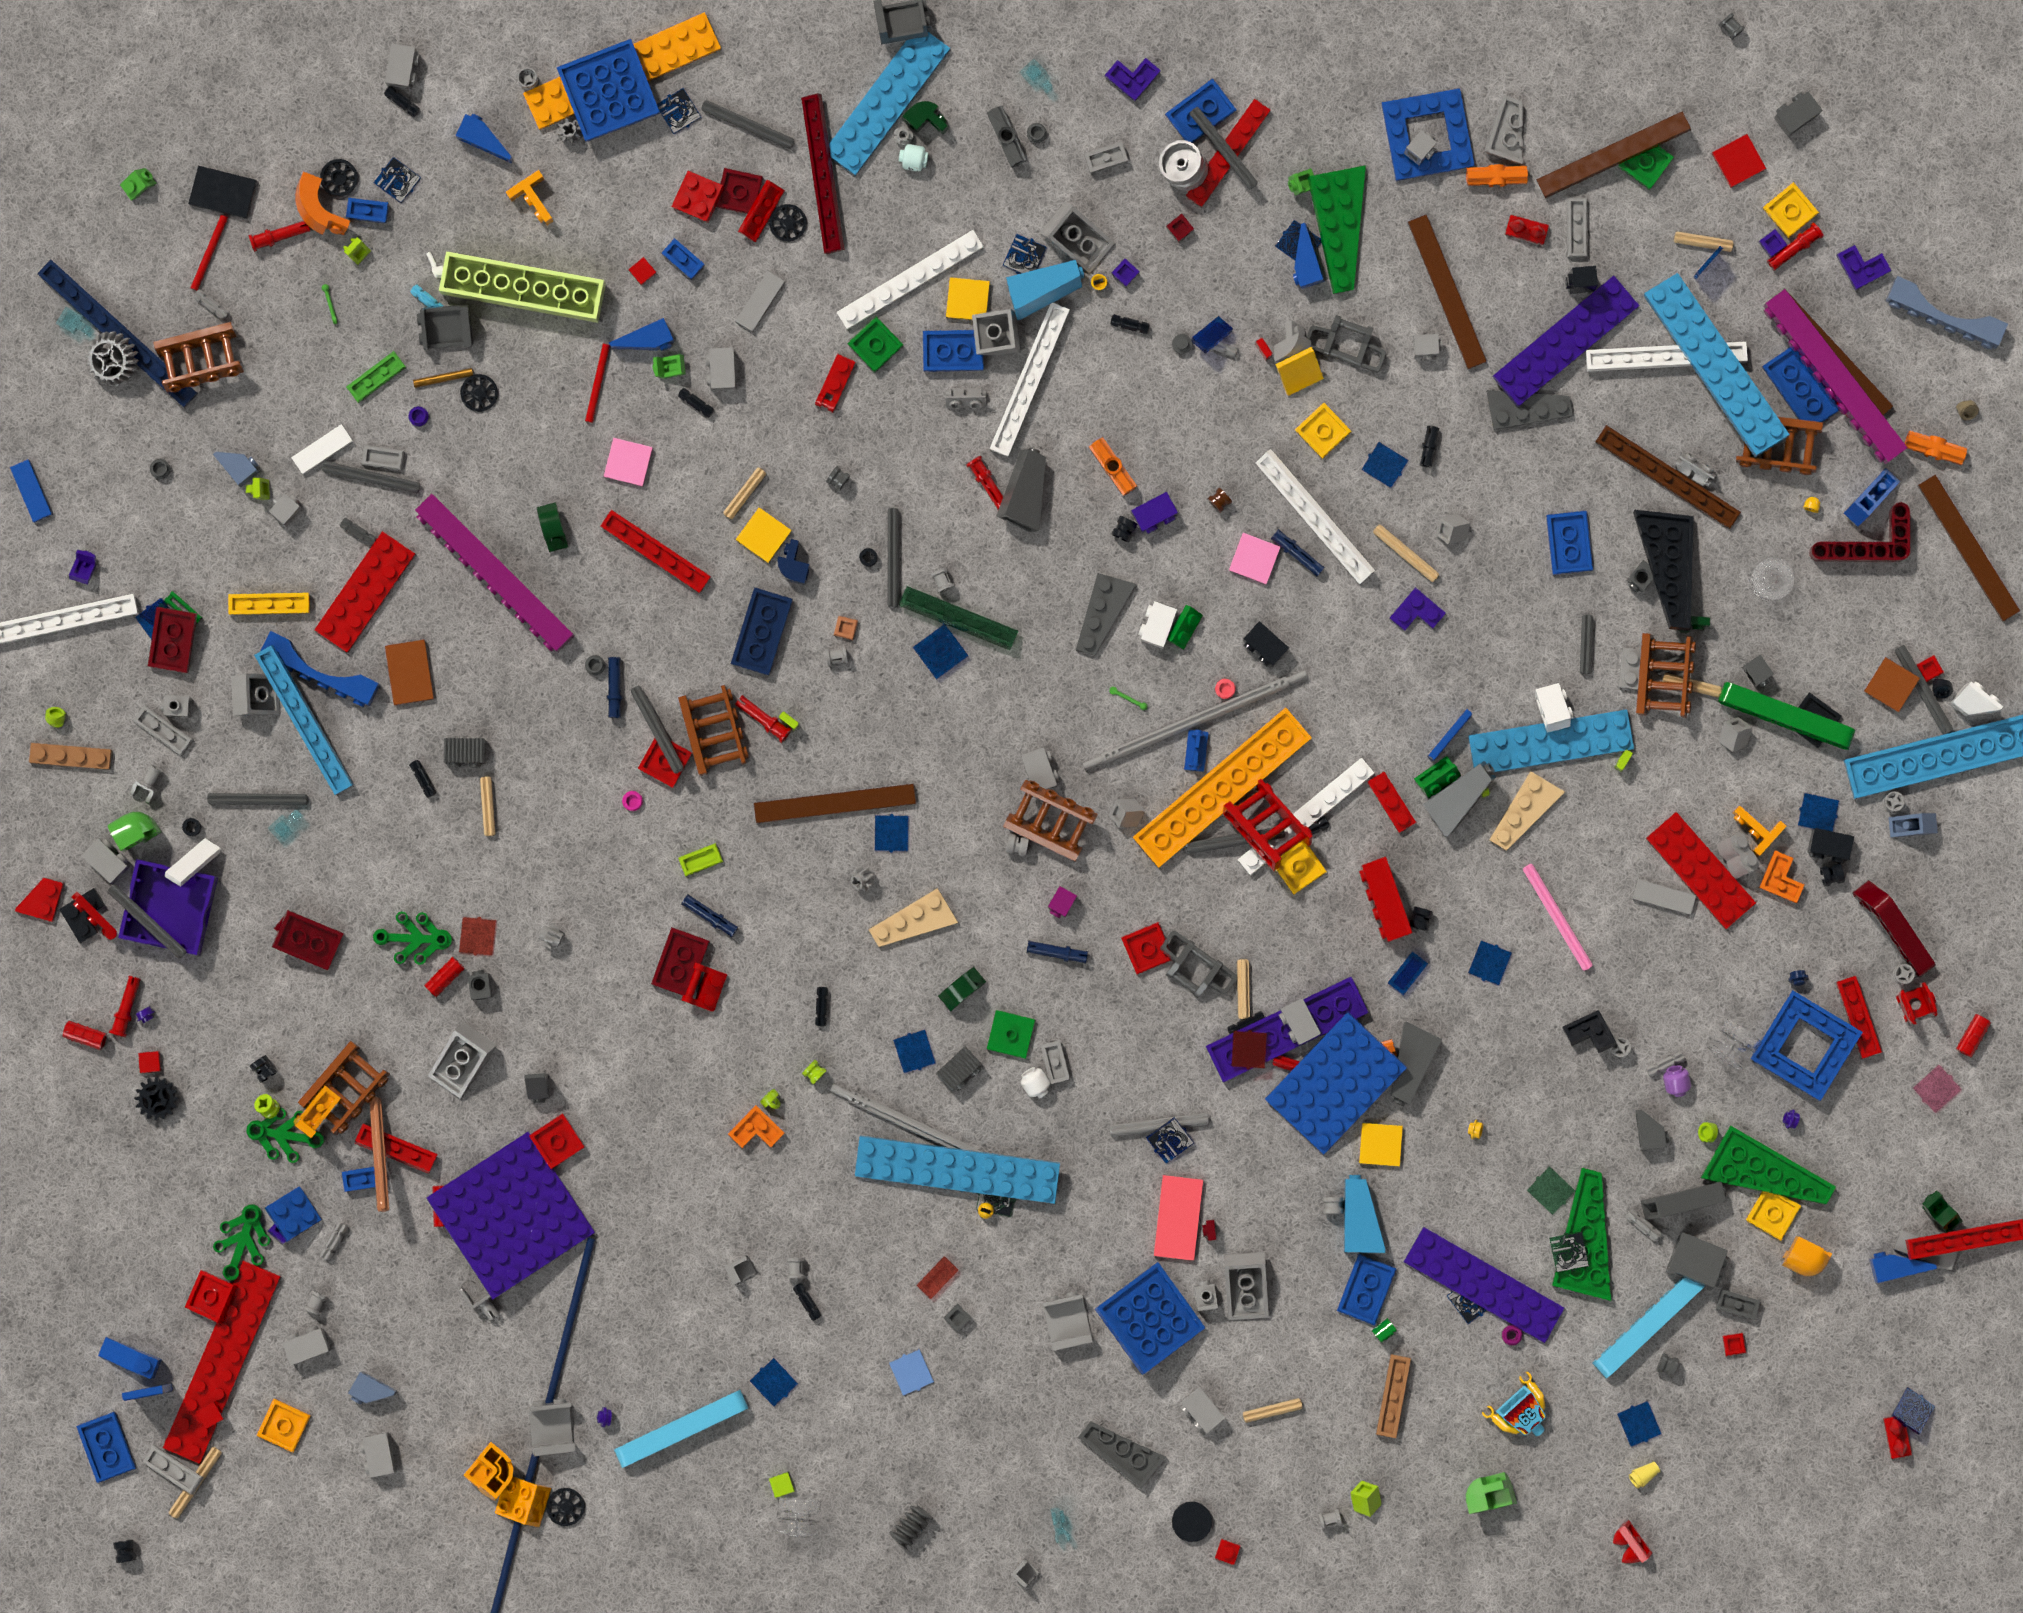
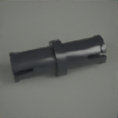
(1429, 446)

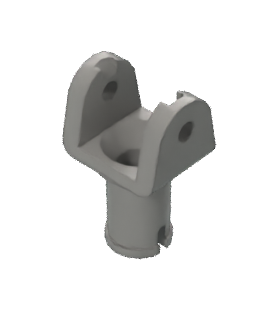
(148, 783)

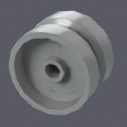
(1183, 165)

